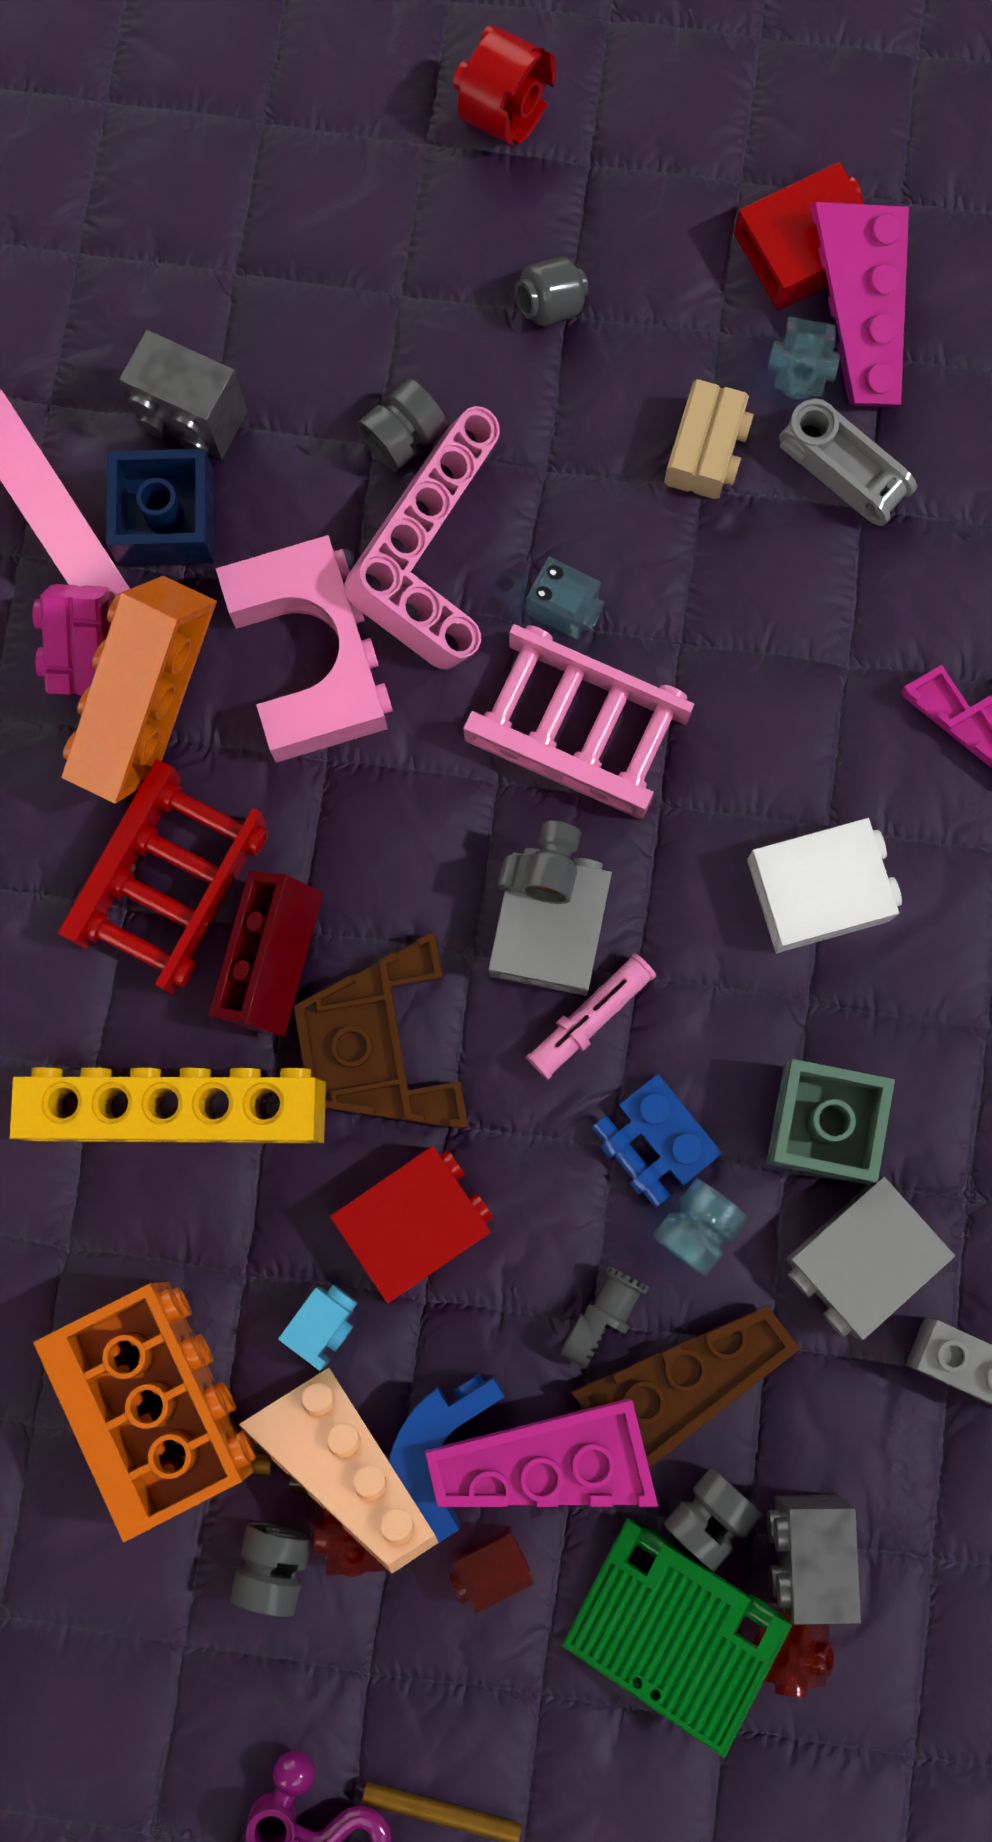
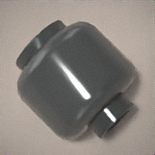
(551, 291)

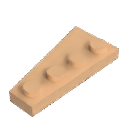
(338, 1462)

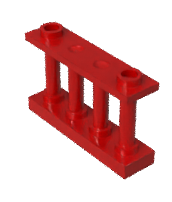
(138, 836)

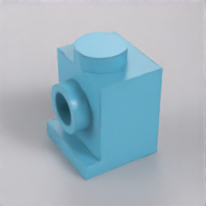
(320, 1325)

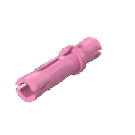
(577, 1029)

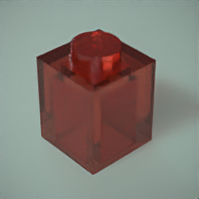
(491, 1571)

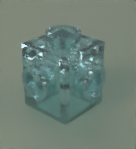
(804, 358)

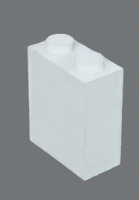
(824, 885)

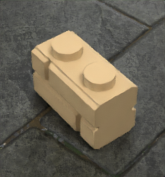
(707, 438)

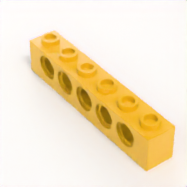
(39, 1113)

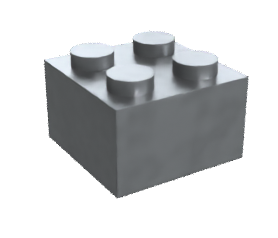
(183, 395)
(816, 1559)

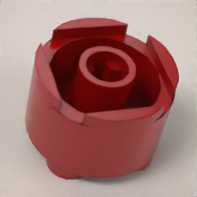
(504, 85)

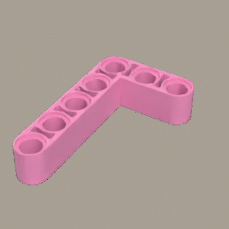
(51, 509)
(415, 532)

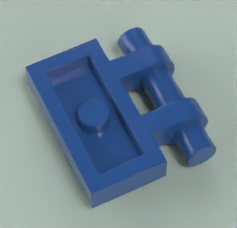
(669, 1132)

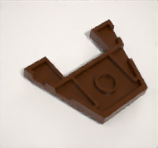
(355, 1044)

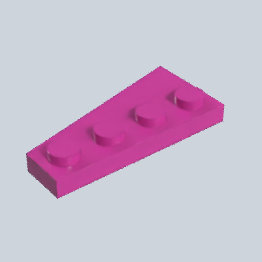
(866, 279)
(562, 1460)

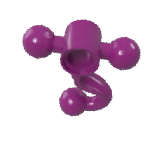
(294, 1776)

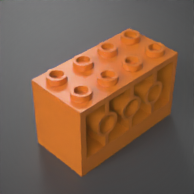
(113, 1414)

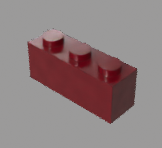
(266, 953)

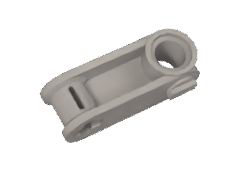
(847, 461)

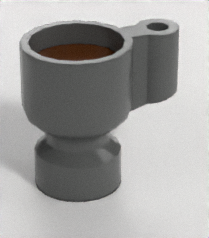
(546, 873)

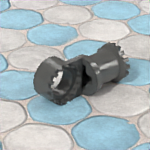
(610, 1308)

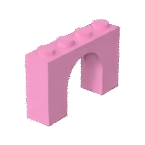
(310, 582)

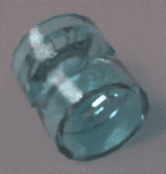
(700, 1227)

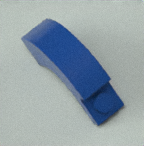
(428, 1428)

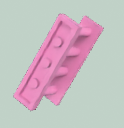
(539, 749)

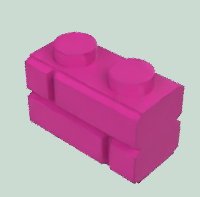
(72, 629)

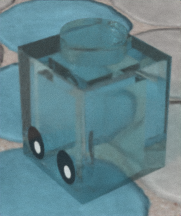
(565, 598)

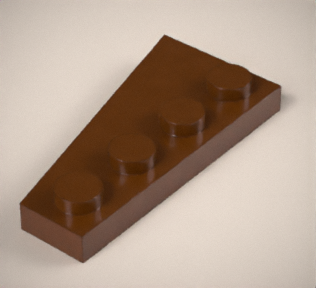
(695, 1379)

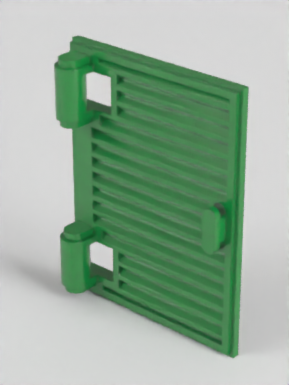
(676, 1637)

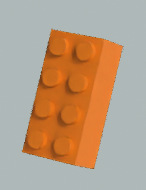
(136, 686)

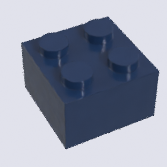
(160, 507)

